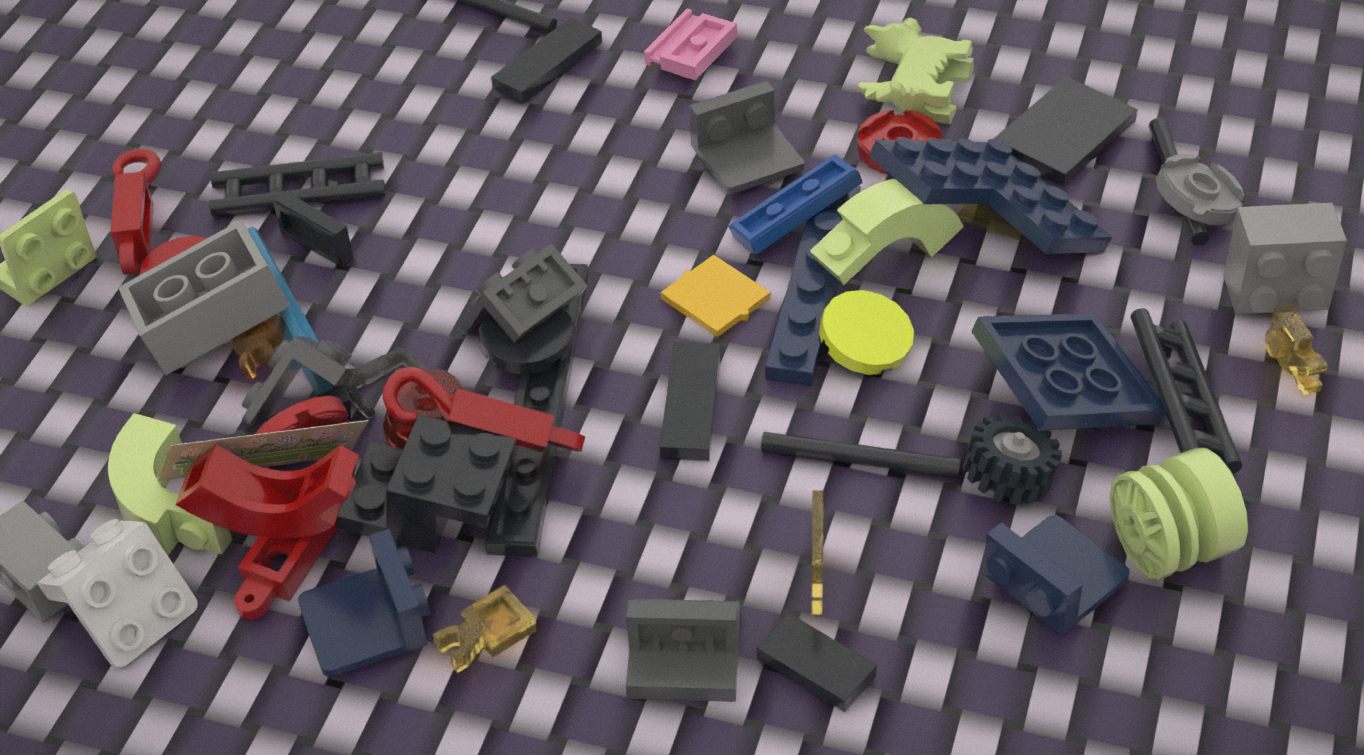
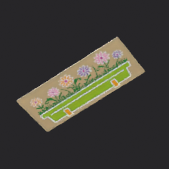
(267, 448)

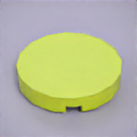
(866, 332)

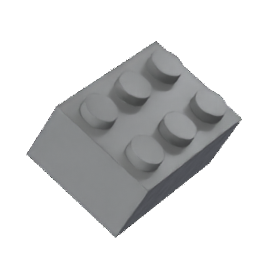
(203, 297)

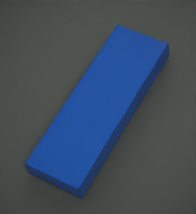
(795, 204)

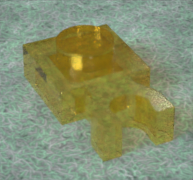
(1291, 345)
(487, 624)

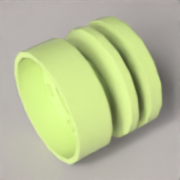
(1178, 513)

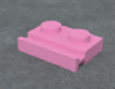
(691, 44)

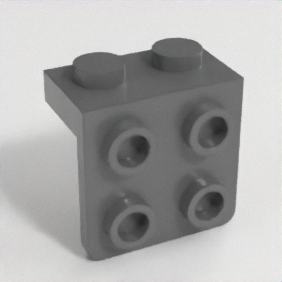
(322, 358)

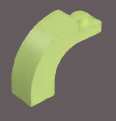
(879, 218)
(133, 475)

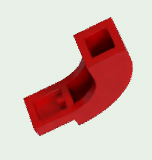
(266, 500)

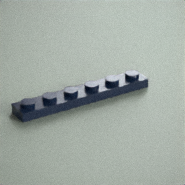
(810, 289)

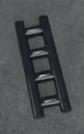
(276, 174)
(1190, 372)

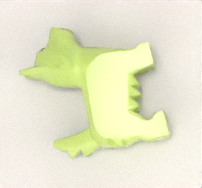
(923, 70)

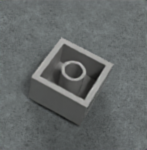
(1284, 257)

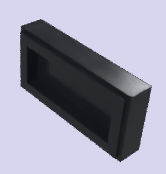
(313, 229)
(816, 662)

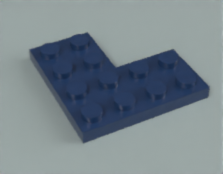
(992, 176)

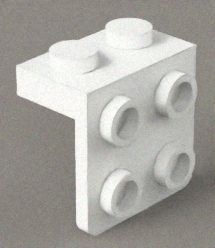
(121, 589)

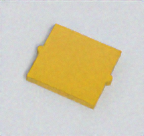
(715, 295)

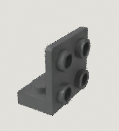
(740, 138)
(526, 295)

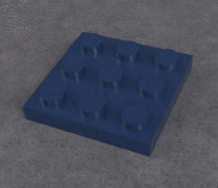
(1068, 371)

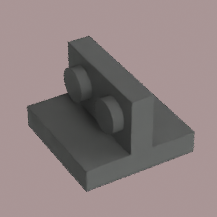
(682, 649)

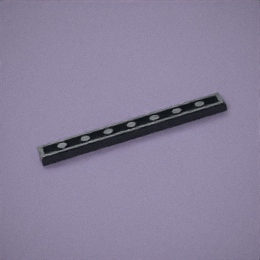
(523, 499)

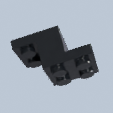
(435, 478)

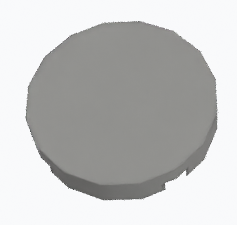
(1199, 190)

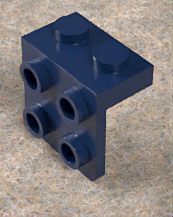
(1053, 571)
(367, 613)

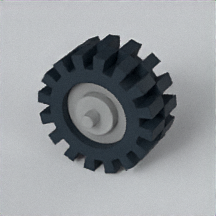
(1011, 458)

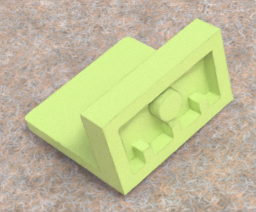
(44, 249)

